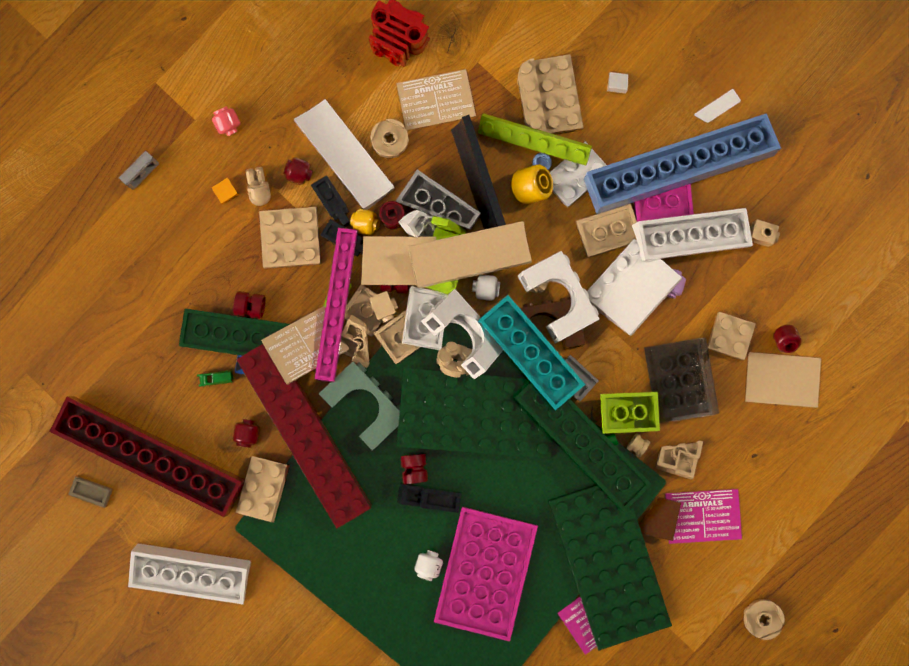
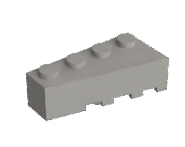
(431, 198)

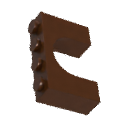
(555, 311)

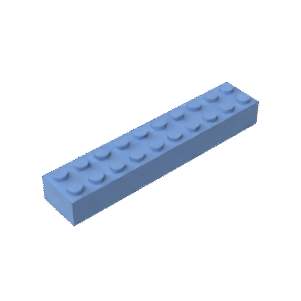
(681, 163)

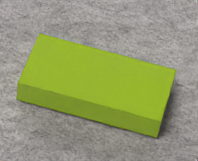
(448, 225)

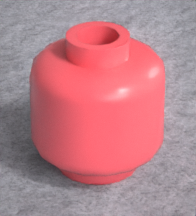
(226, 121)

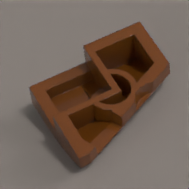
(661, 519)

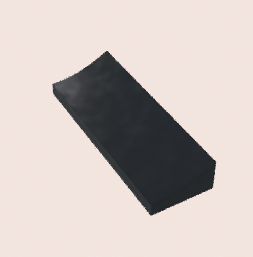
(477, 174)

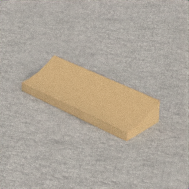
(470, 254)

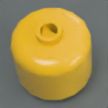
(532, 184)

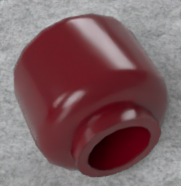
(297, 170)
(787, 338)
(246, 433)

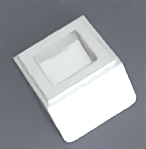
(617, 82)

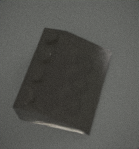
(682, 379)

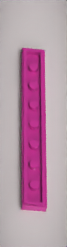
(336, 305)

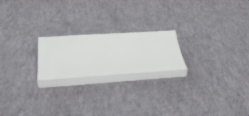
(344, 154)
(693, 234)
(188, 573)

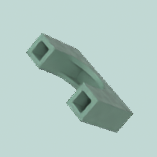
(354, 378)

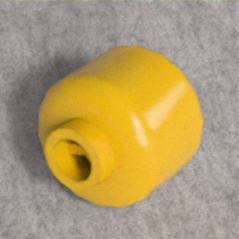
(365, 221)

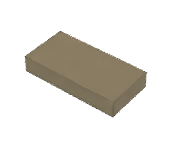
(90, 491)

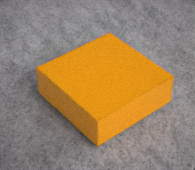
(225, 191)

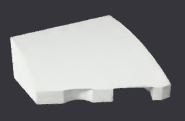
(418, 224)

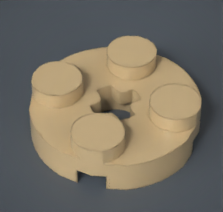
(384, 129)
(448, 354)
(759, 629)

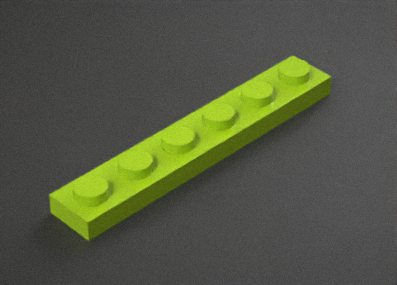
(534, 139)

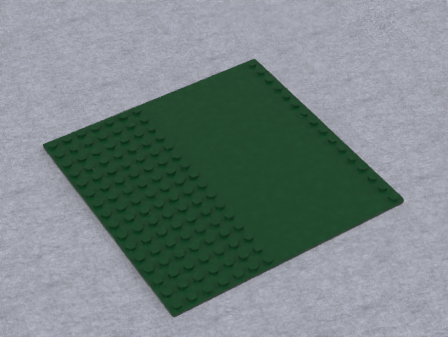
(370, 562)

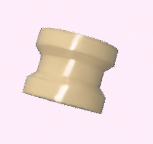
(638, 445)

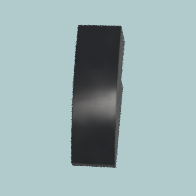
(429, 498)

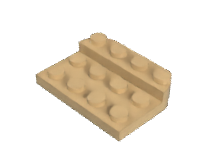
(549, 95)

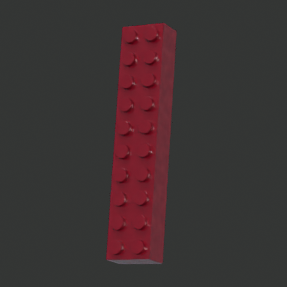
(306, 438)
(147, 455)

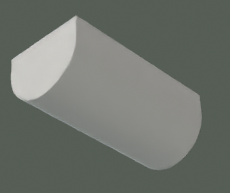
(139, 170)

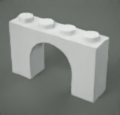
(558, 270)
(456, 310)

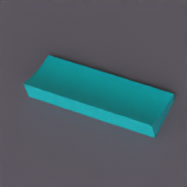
(531, 352)

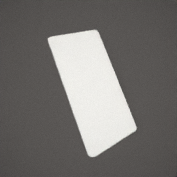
(718, 106)

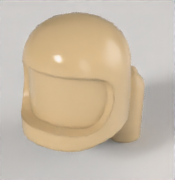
(257, 189)

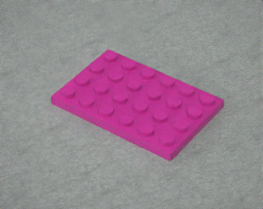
(485, 573)

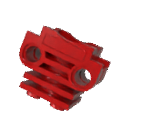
(397, 32)

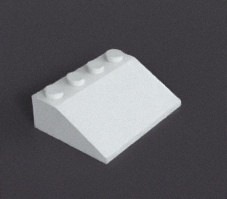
(632, 288)

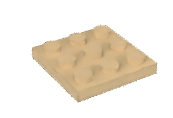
(290, 237)

